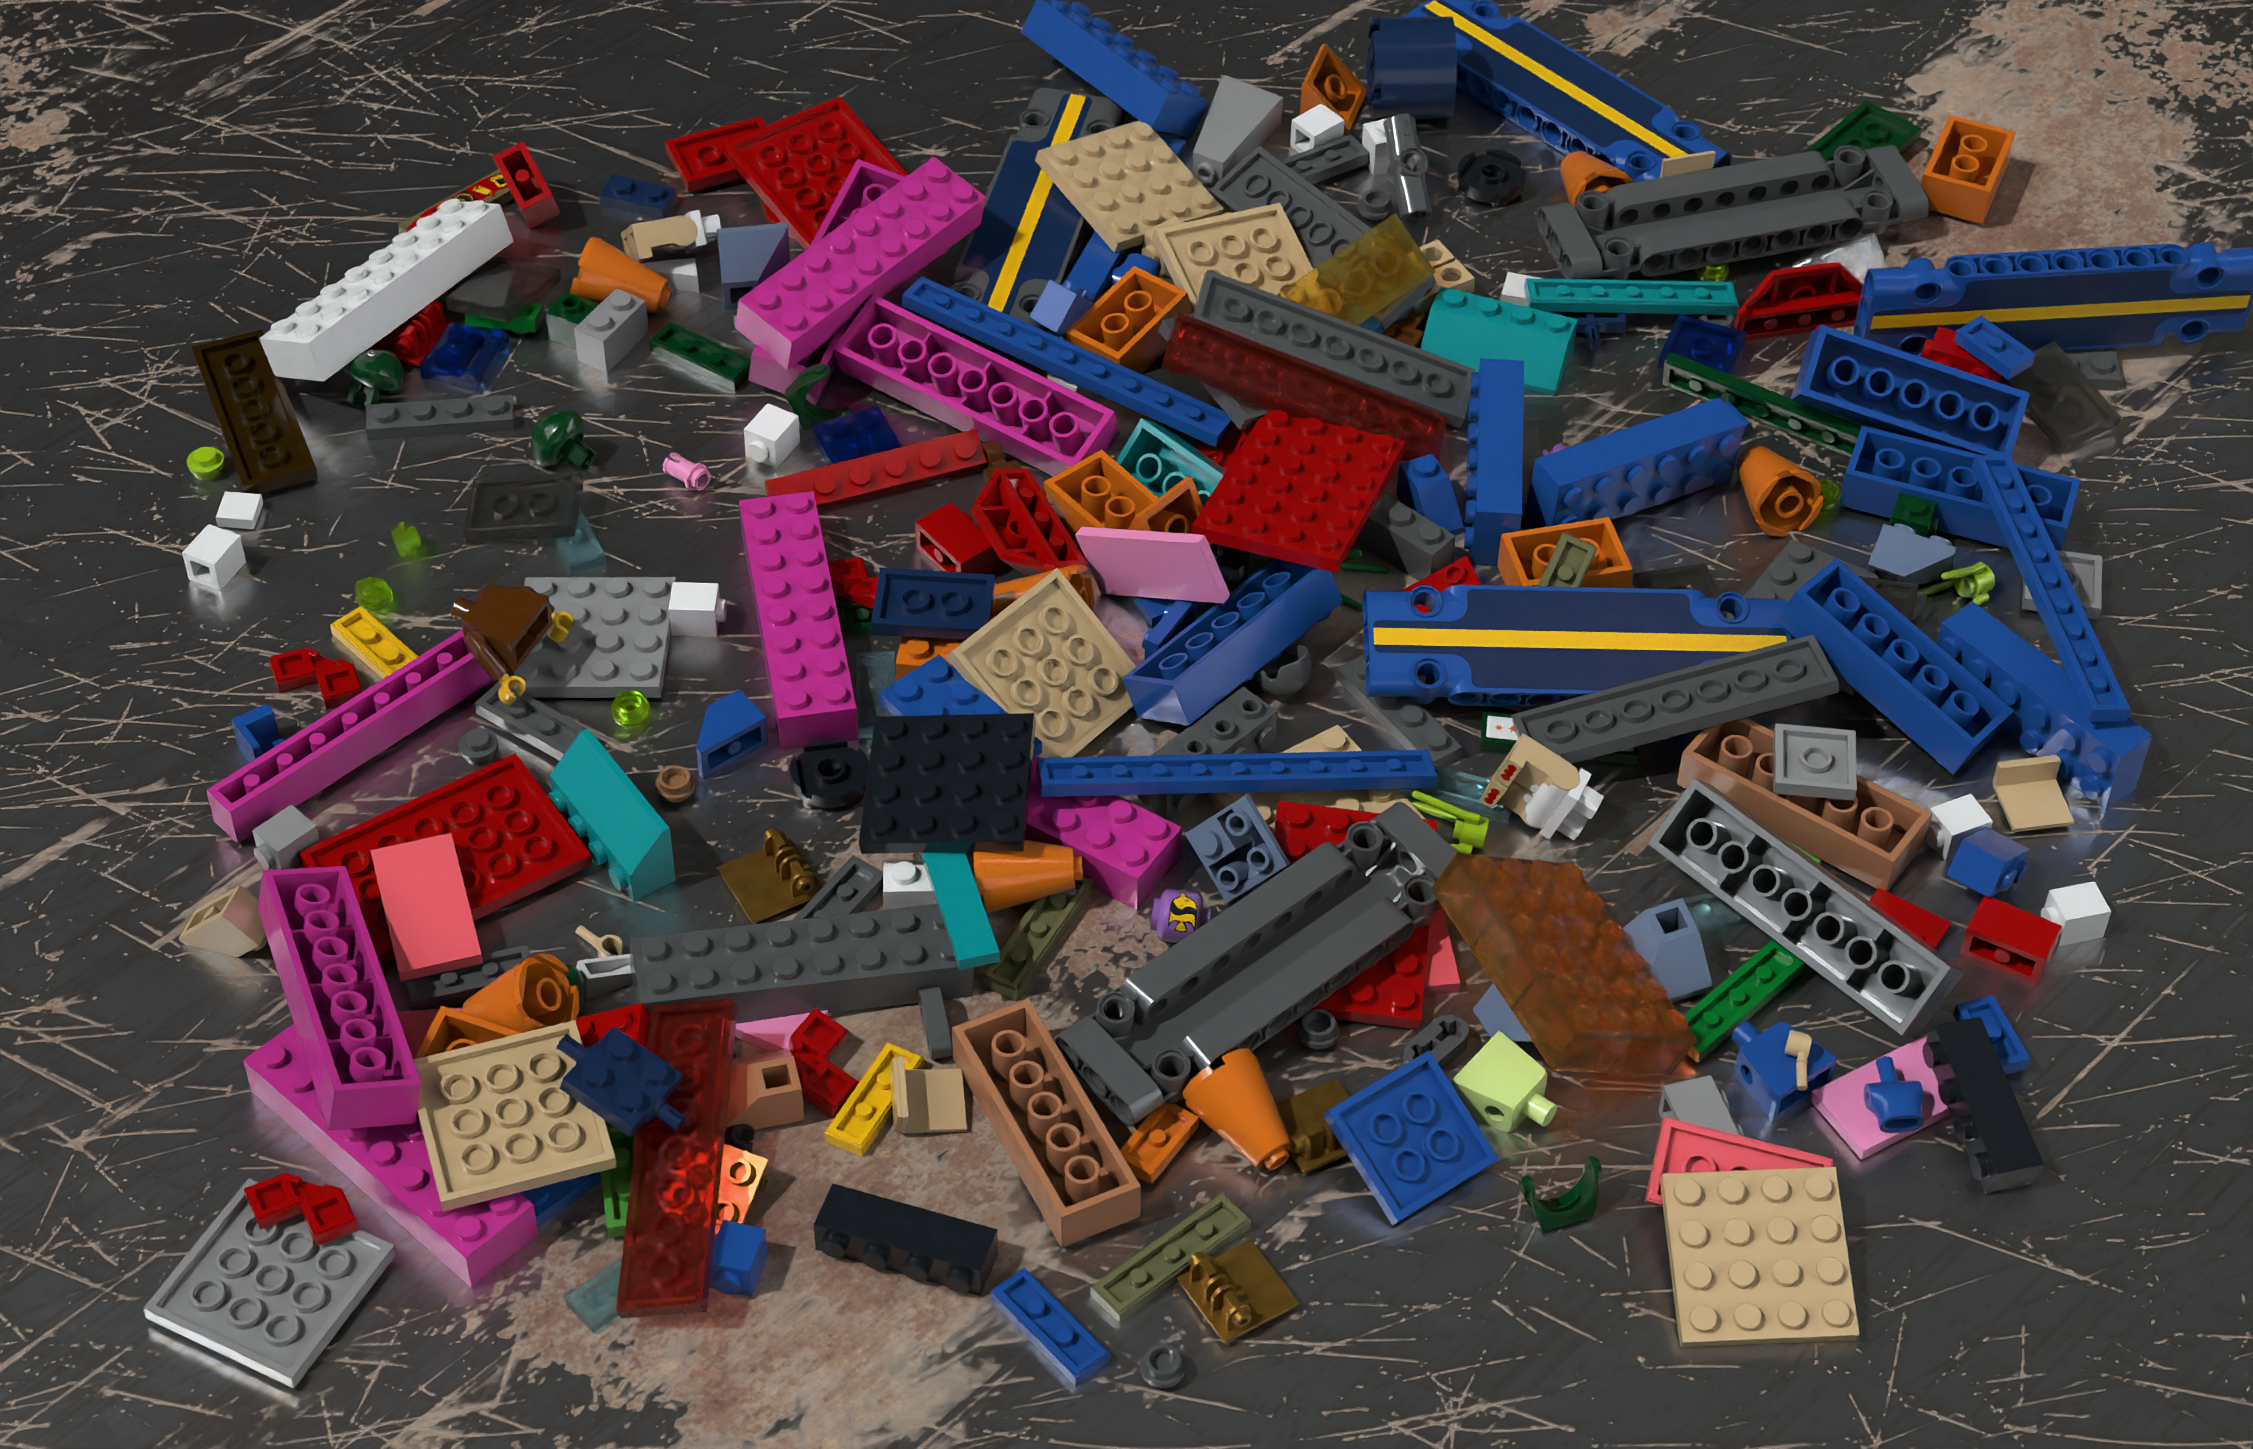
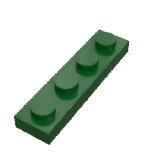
(1741, 996)

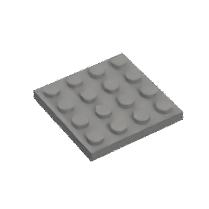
(614, 641)
(268, 1291)

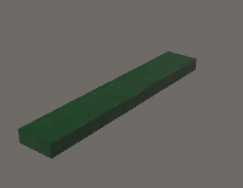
(1761, 404)

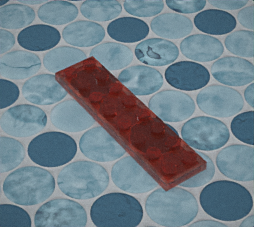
(1297, 387)
(679, 1171)

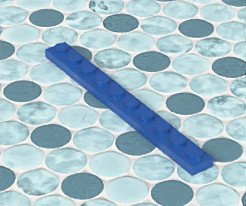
(1068, 361)
(2051, 589)
(1235, 773)

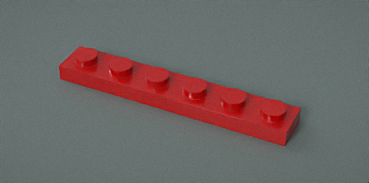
(885, 470)

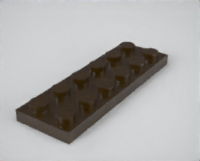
(254, 414)

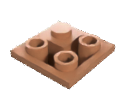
(764, 1091)

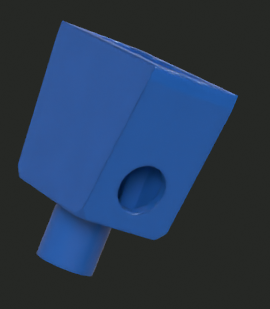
(1771, 1074)

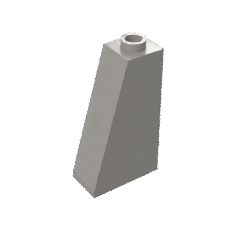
(1234, 127)

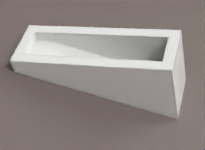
(679, 272)
(605, 974)

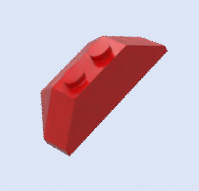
(1800, 301)
(1024, 524)

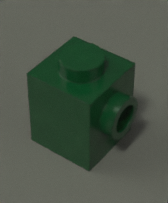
(565, 316)
(1915, 513)

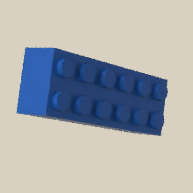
(1116, 66)
(1908, 394)
(1494, 458)
(1896, 464)
(1636, 466)
(1231, 642)
(1896, 666)
(2047, 715)

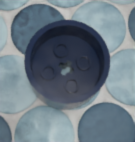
(1411, 67)

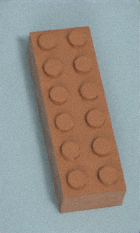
(1863, 837)
(1046, 1123)

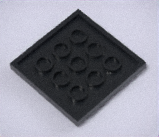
(948, 783)

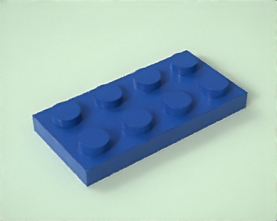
(939, 690)

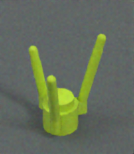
(1968, 581)
(1469, 826)

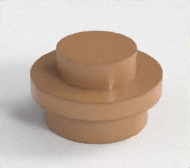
(674, 784)

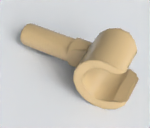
(602, 944)
(1799, 1046)

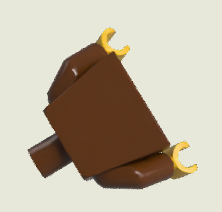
(505, 628)

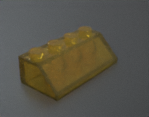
(1364, 274)

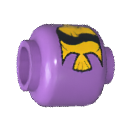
(1178, 915)

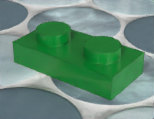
(525, 323)

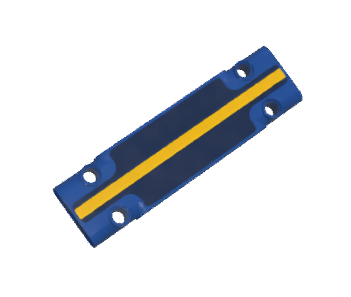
(1563, 93)
(2063, 296)
(1549, 641)

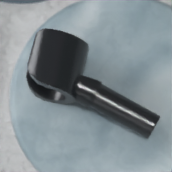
(740, 1137)

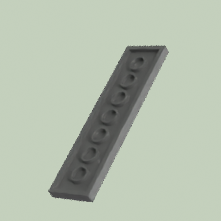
(1317, 220)
(1336, 345)
(1681, 701)

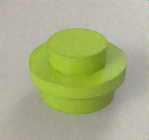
(206, 463)

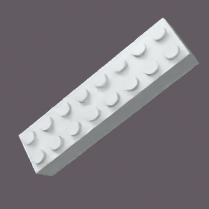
(386, 290)

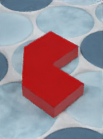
(852, 581)
(305, 667)
(812, 1047)
(287, 1196)

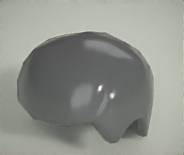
(1286, 673)

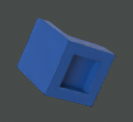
(256, 732)

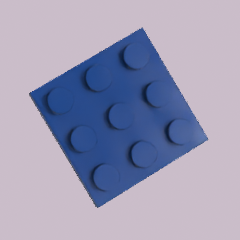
(1410, 1137)

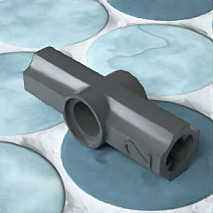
(1409, 185)

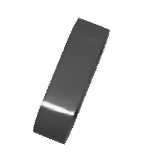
(935, 1022)
(1431, 1039)

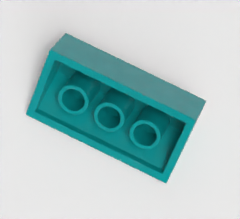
(1477, 327)
(1164, 459)
(612, 818)

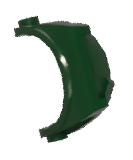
(806, 411)
(1570, 1207)

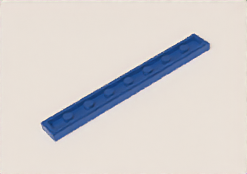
(1098, 259)

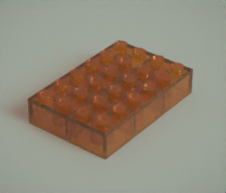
(1563, 965)

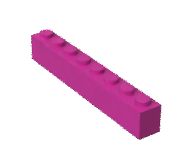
(346, 737)

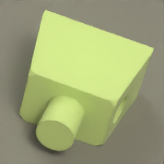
(1504, 1086)

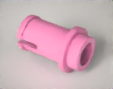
(693, 475)

